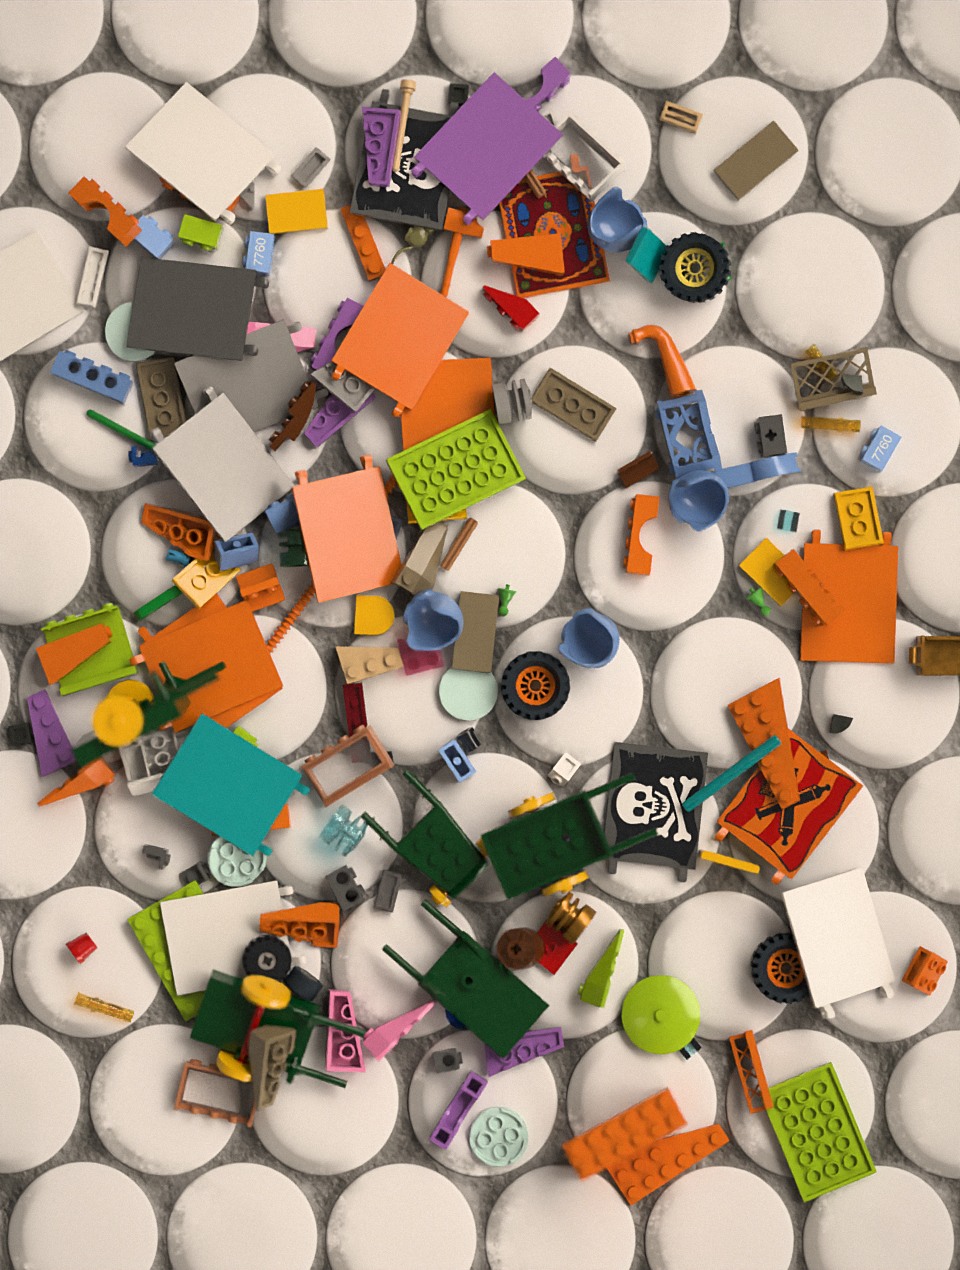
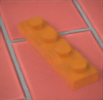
(364, 243)

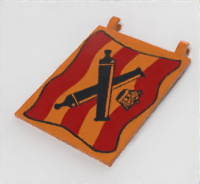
(790, 834)

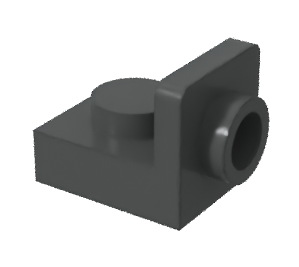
(154, 852)
(198, 872)

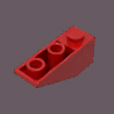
(516, 308)

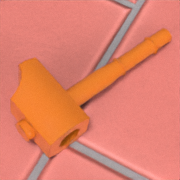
(455, 224)

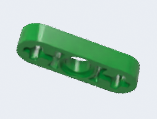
(157, 603)

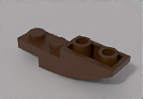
(300, 409)

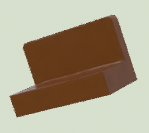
(638, 469)

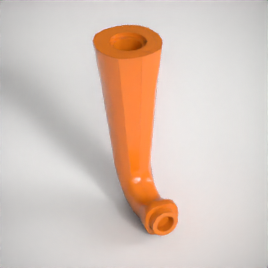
(676, 373)

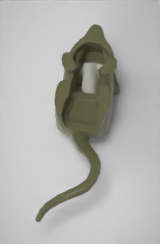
(415, 238)

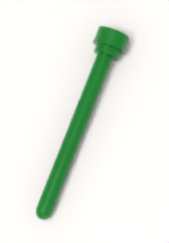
(120, 429)

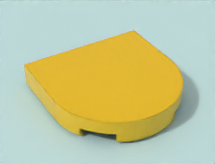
(373, 615)

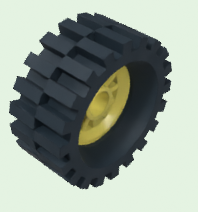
(680, 251)

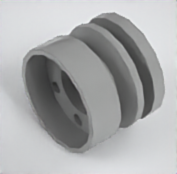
(512, 401)

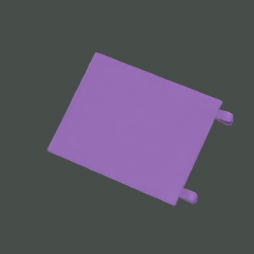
(487, 147)

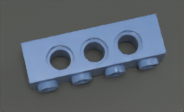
(61, 369)

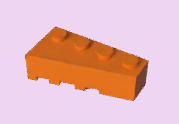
(808, 588)

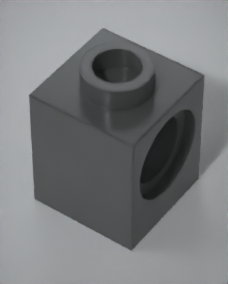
(438, 1060)

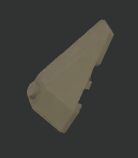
(422, 562)
(267, 1055)

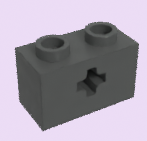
(775, 425)

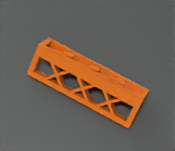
(757, 1065)

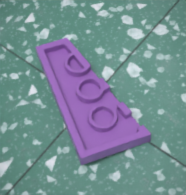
(381, 135)
(331, 419)
(50, 737)
(530, 1046)

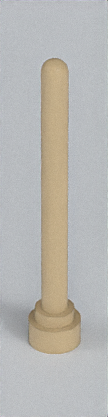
(407, 88)

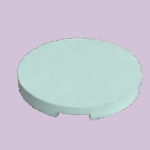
(117, 334)
(468, 693)
(232, 864)
(498, 1136)

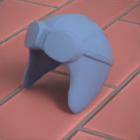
(615, 222)
(698, 499)
(432, 621)
(589, 639)

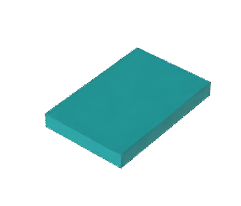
(646, 254)

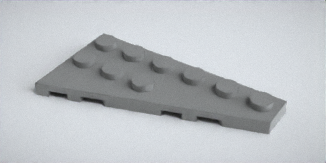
(347, 388)

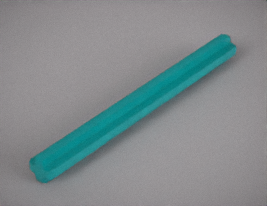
(731, 773)

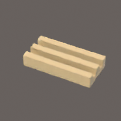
(679, 124)

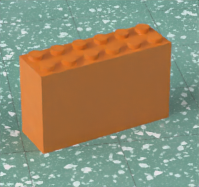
(624, 1134)

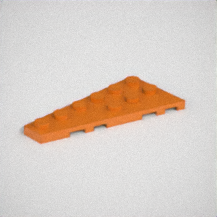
(759, 718)
(664, 1160)

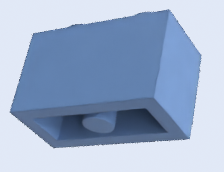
(236, 551)

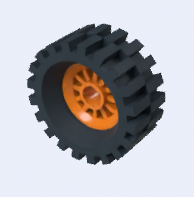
(556, 675)
(764, 977)

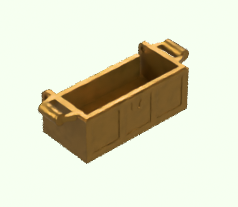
(936, 655)

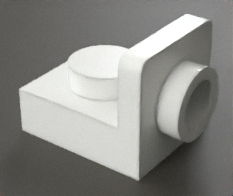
(564, 770)

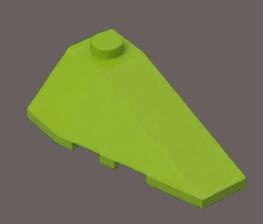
(597, 983)

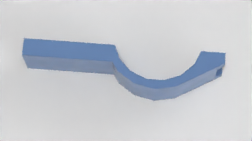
(759, 470)

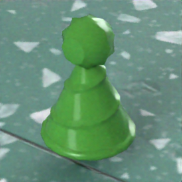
(505, 597)
(757, 598)

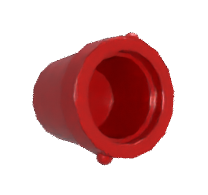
(81, 947)

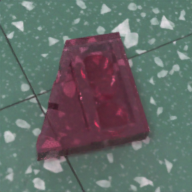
(419, 660)

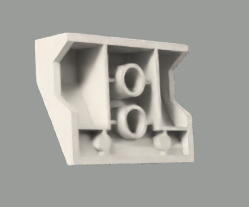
(149, 758)

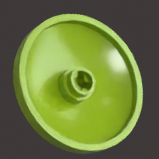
(661, 1014)

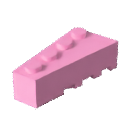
(342, 1048)

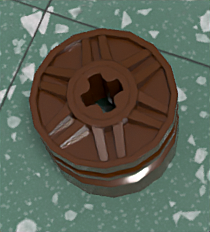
(525, 938)

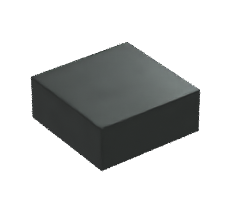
(458, 93)
(20, 734)

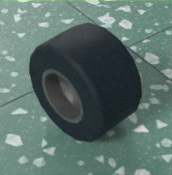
(303, 983)

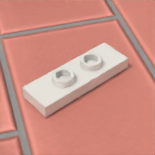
(92, 277)

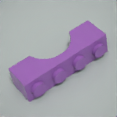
(554, 76)
(347, 315)
(458, 1109)

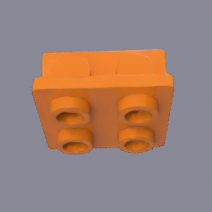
(260, 587)
(925, 971)

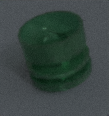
(296, 553)

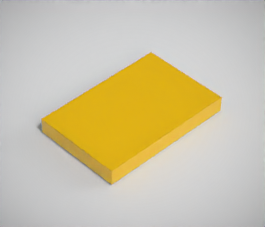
(296, 211)
(858, 518)
(761, 567)
(203, 580)
(728, 861)

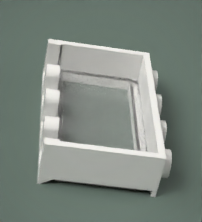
(584, 158)

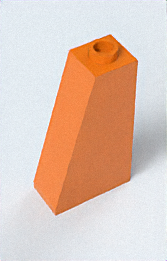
(532, 252)
(70, 652)

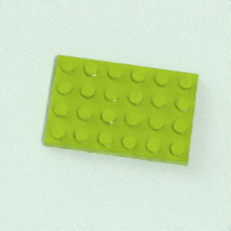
(455, 469)
(151, 933)
(818, 1132)

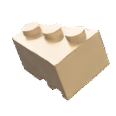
(367, 662)

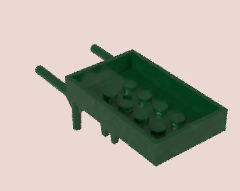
(497, 1002)

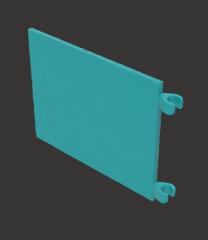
(228, 785)

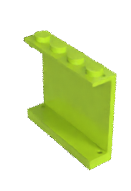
(107, 664)

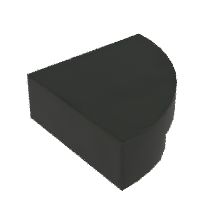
(853, 383)
(839, 723)

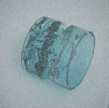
(343, 830)

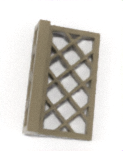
(831, 396)

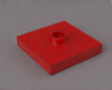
(556, 948)

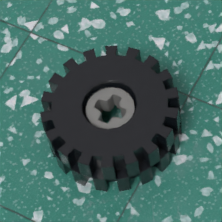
(272, 947)

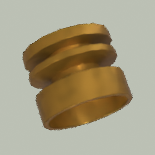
(570, 917)

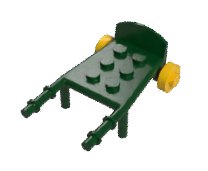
(437, 848)

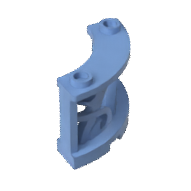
(698, 410)

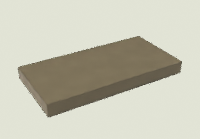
(756, 160)
(161, 395)
(573, 404)
(476, 643)

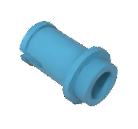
(178, 557)

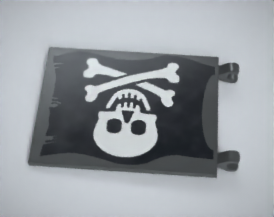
(408, 199)
(655, 800)

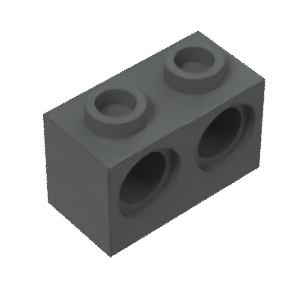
(341, 889)

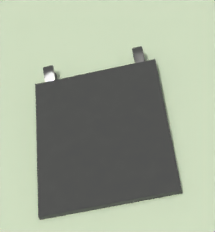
(193, 309)

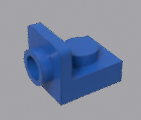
(146, 459)

